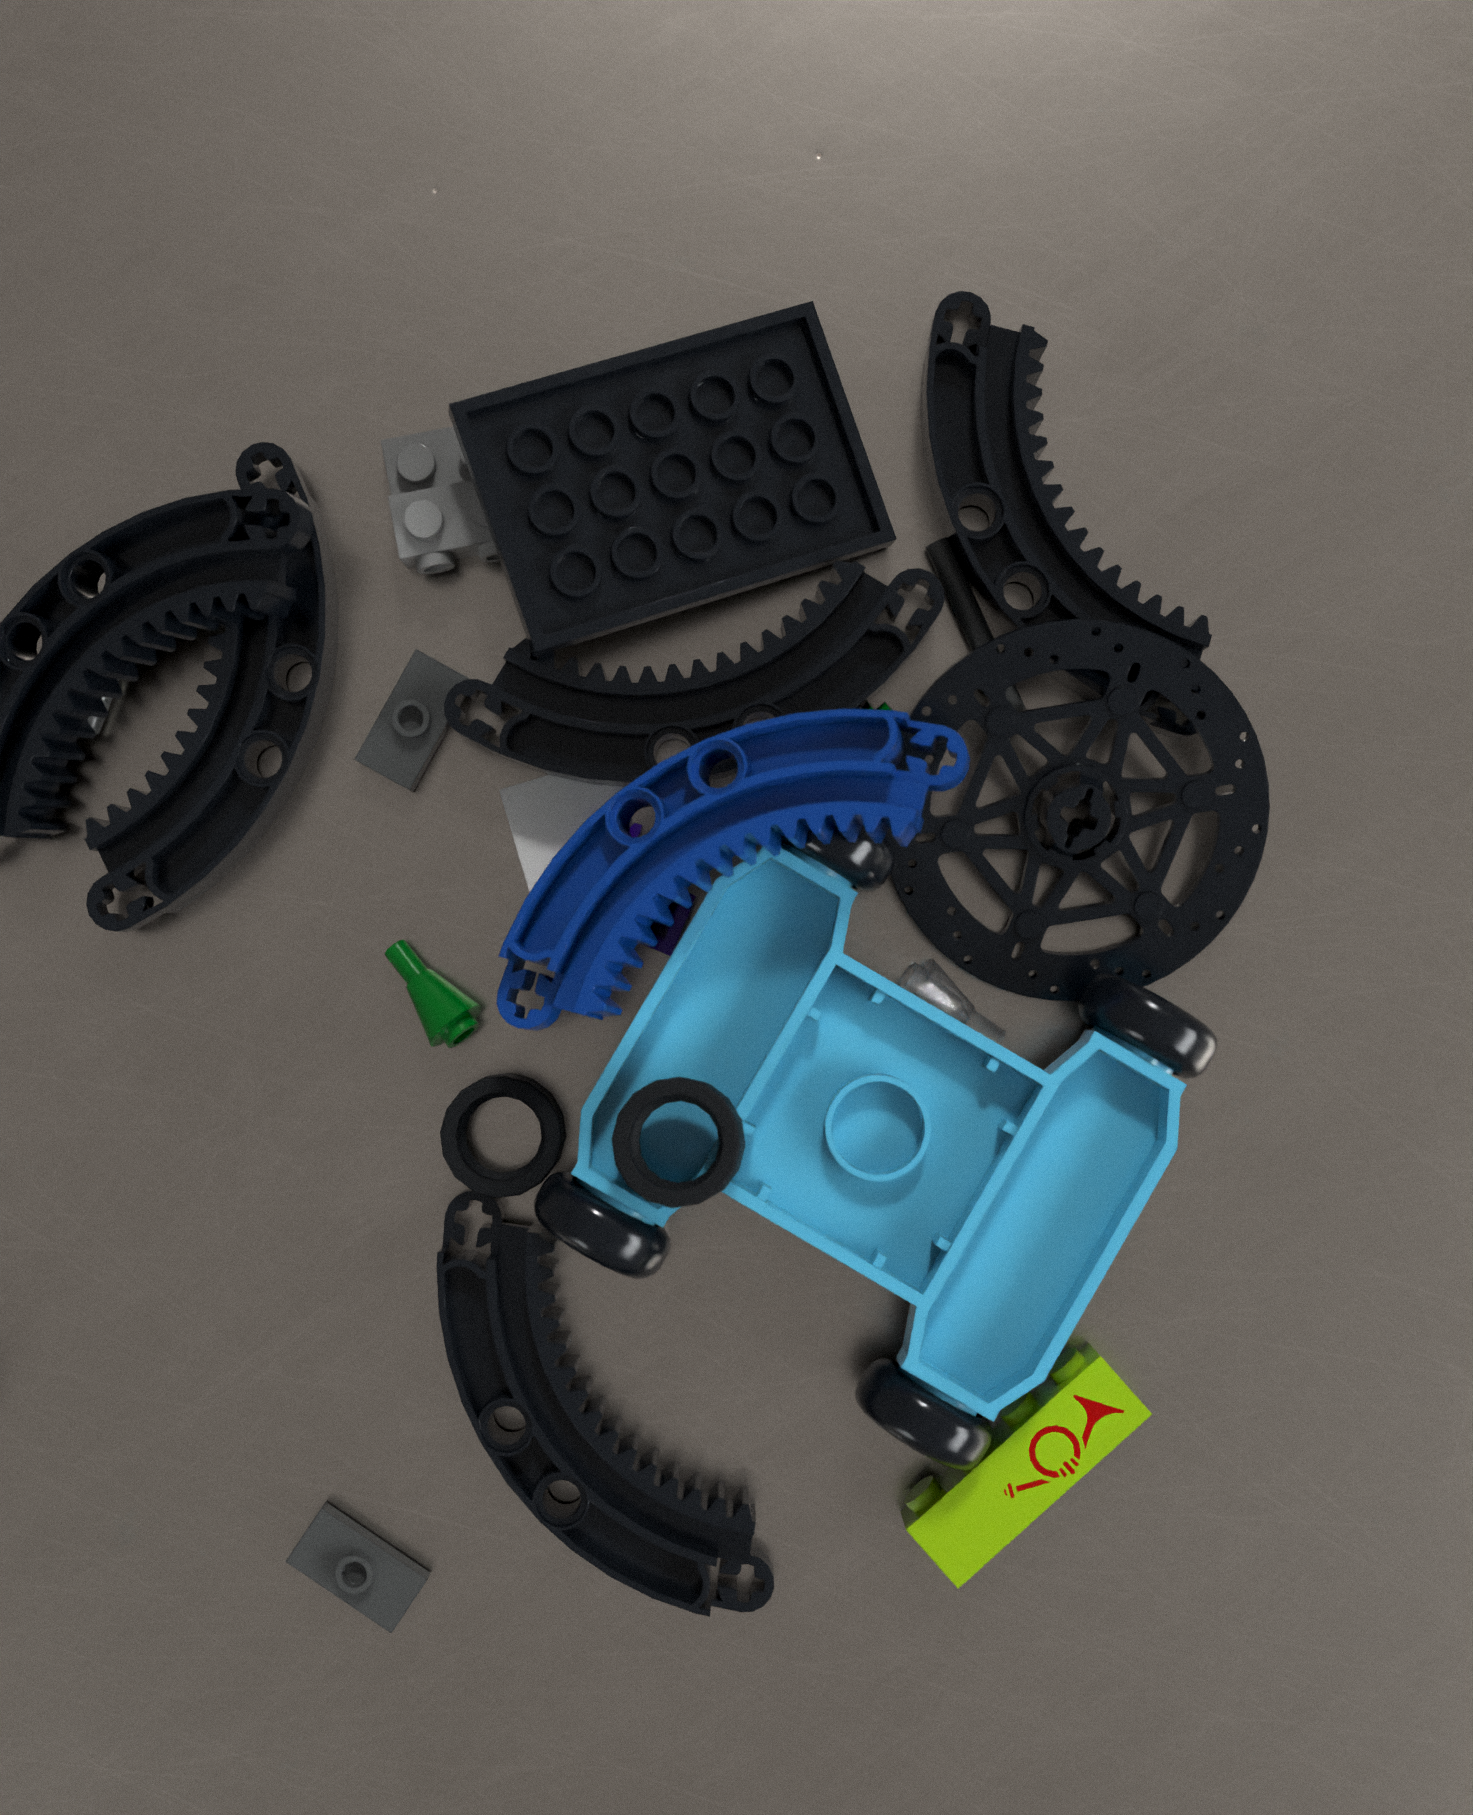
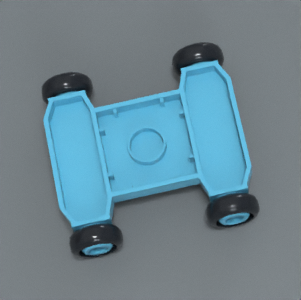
(889, 1137)

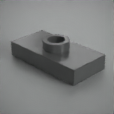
(410, 722)
(358, 1567)

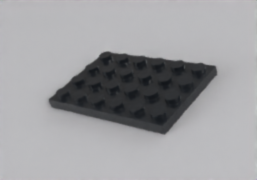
(671, 476)

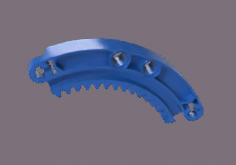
(790, 779)

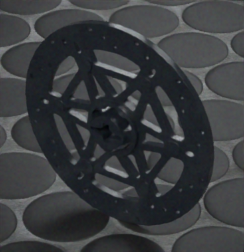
(1236, 810)

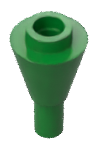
(442, 1008)

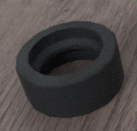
(628, 1151)
(459, 1156)

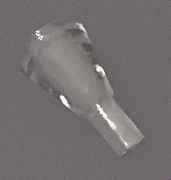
(938, 989)

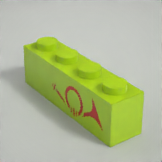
(1032, 1460)

